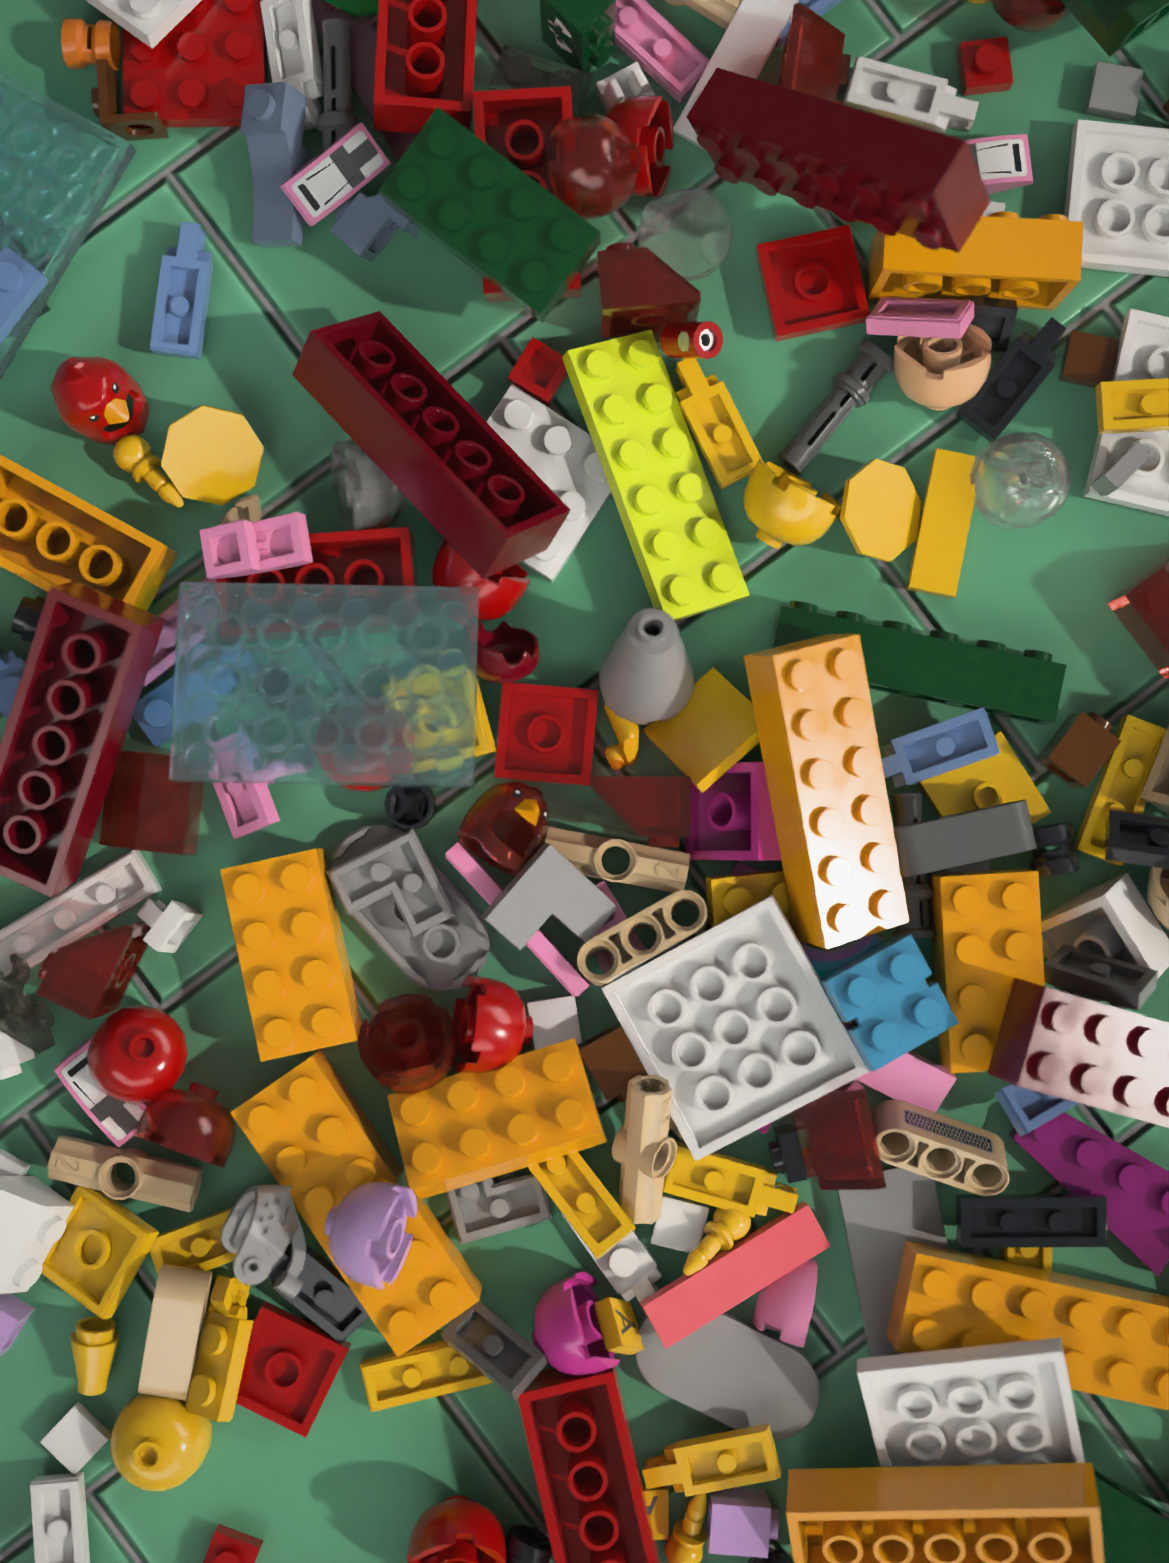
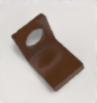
(107, 107)

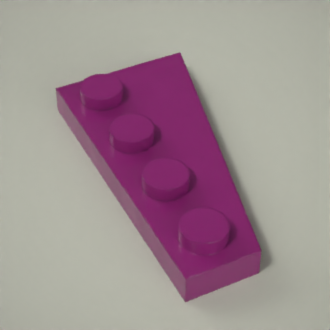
(1096, 1164)

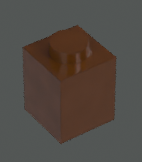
(1079, 749)
(612, 1061)

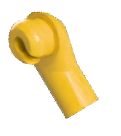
(626, 749)

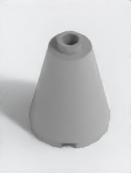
(647, 670)

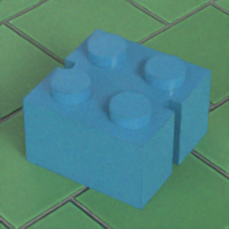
(888, 1001)

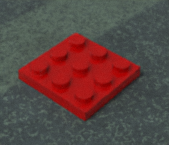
(198, 67)

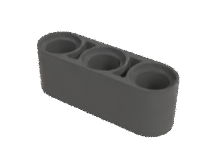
(964, 838)

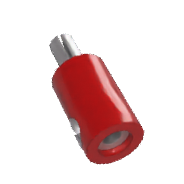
(690, 340)

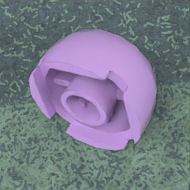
(369, 1232)

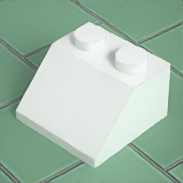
(1109, 922)
(29, 1226)

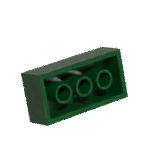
(490, 214)

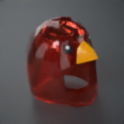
(506, 825)

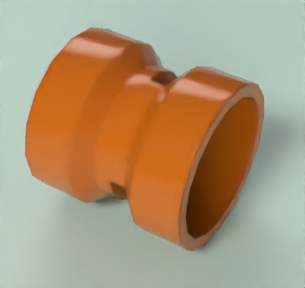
(86, 43)

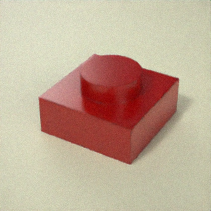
(985, 66)
(539, 372)
(232, 1547)

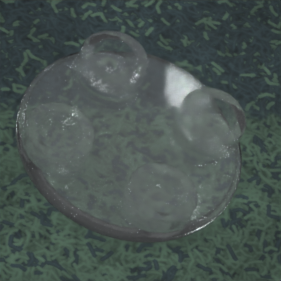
(687, 232)

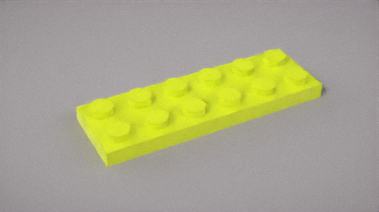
(655, 475)

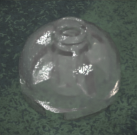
(1020, 480)
(365, 491)

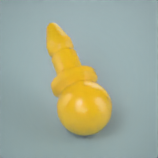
(135, 456)
(720, 1233)
(688, 1535)

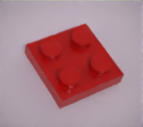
(812, 283)
(546, 733)
(288, 1369)

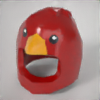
(93, 394)

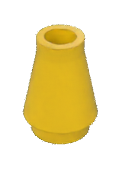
(93, 1353)

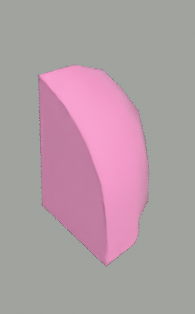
(788, 1304)

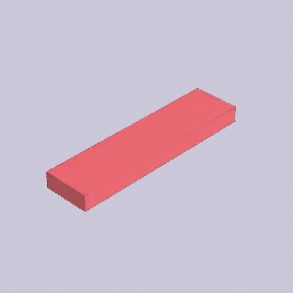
(735, 1274)

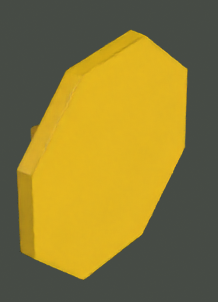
(212, 455)
(880, 510)

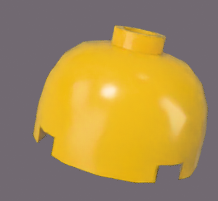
(787, 506)
(158, 1442)

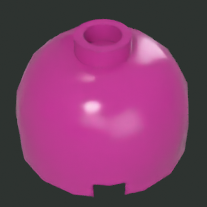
(569, 1327)

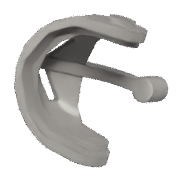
(259, 1233)

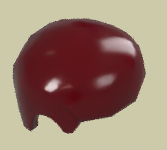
(506, 653)

